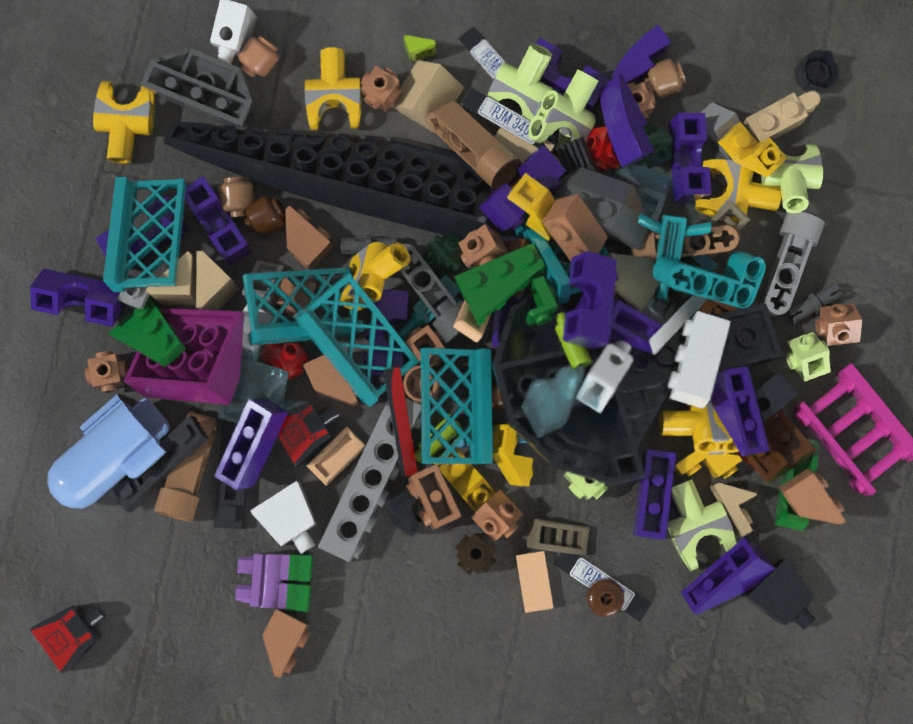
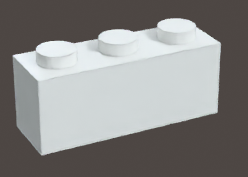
(698, 359)

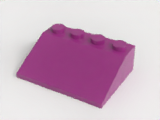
(202, 372)

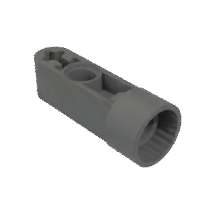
(447, 311)

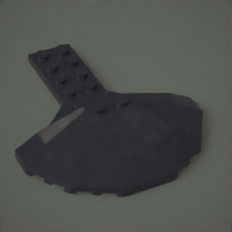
(607, 442)

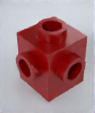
(602, 150)
(285, 356)

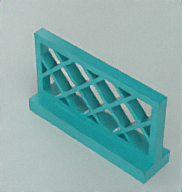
(122, 236)
(557, 271)
(286, 330)
(333, 349)
(478, 410)

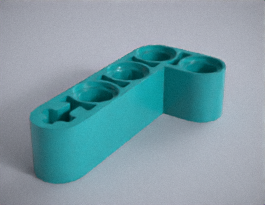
(734, 287)

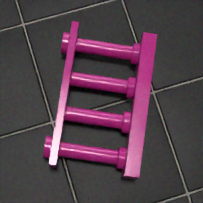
(867, 403)

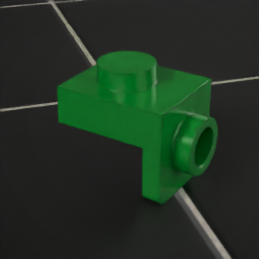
(544, 297)

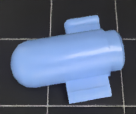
(114, 445)

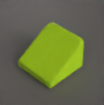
(419, 48)

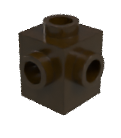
(469, 564)

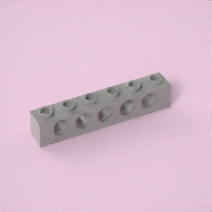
(333, 538)

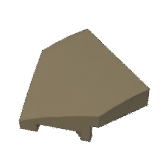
(634, 280)

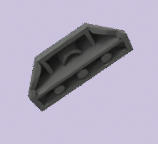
(200, 85)
(610, 202)

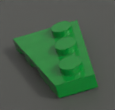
(494, 282)
(150, 334)

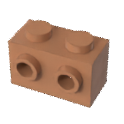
(574, 227)
(434, 497)

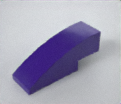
(640, 56)
(624, 122)
(629, 325)

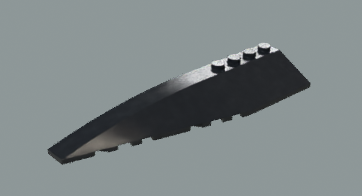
(368, 176)

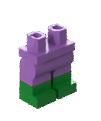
(267, 581)

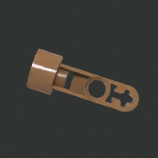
(474, 144)
(650, 243)
(180, 492)

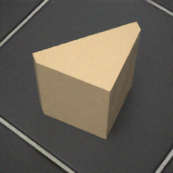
(425, 91)
(213, 285)
(185, 290)

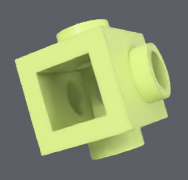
(808, 356)
(582, 489)

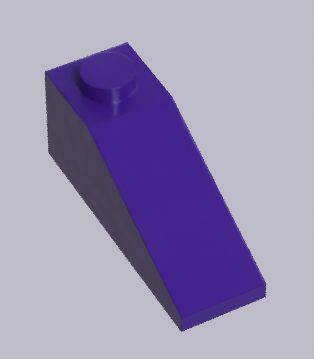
(738, 410)
(729, 576)

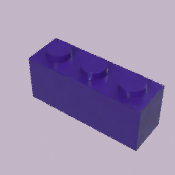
(251, 443)
(654, 495)

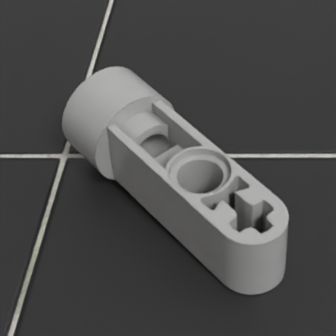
(799, 234)

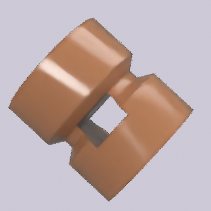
(412, 385)

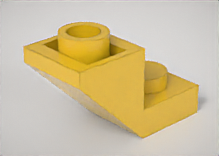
(744, 150)
(535, 200)
(715, 463)
(515, 468)
(467, 482)

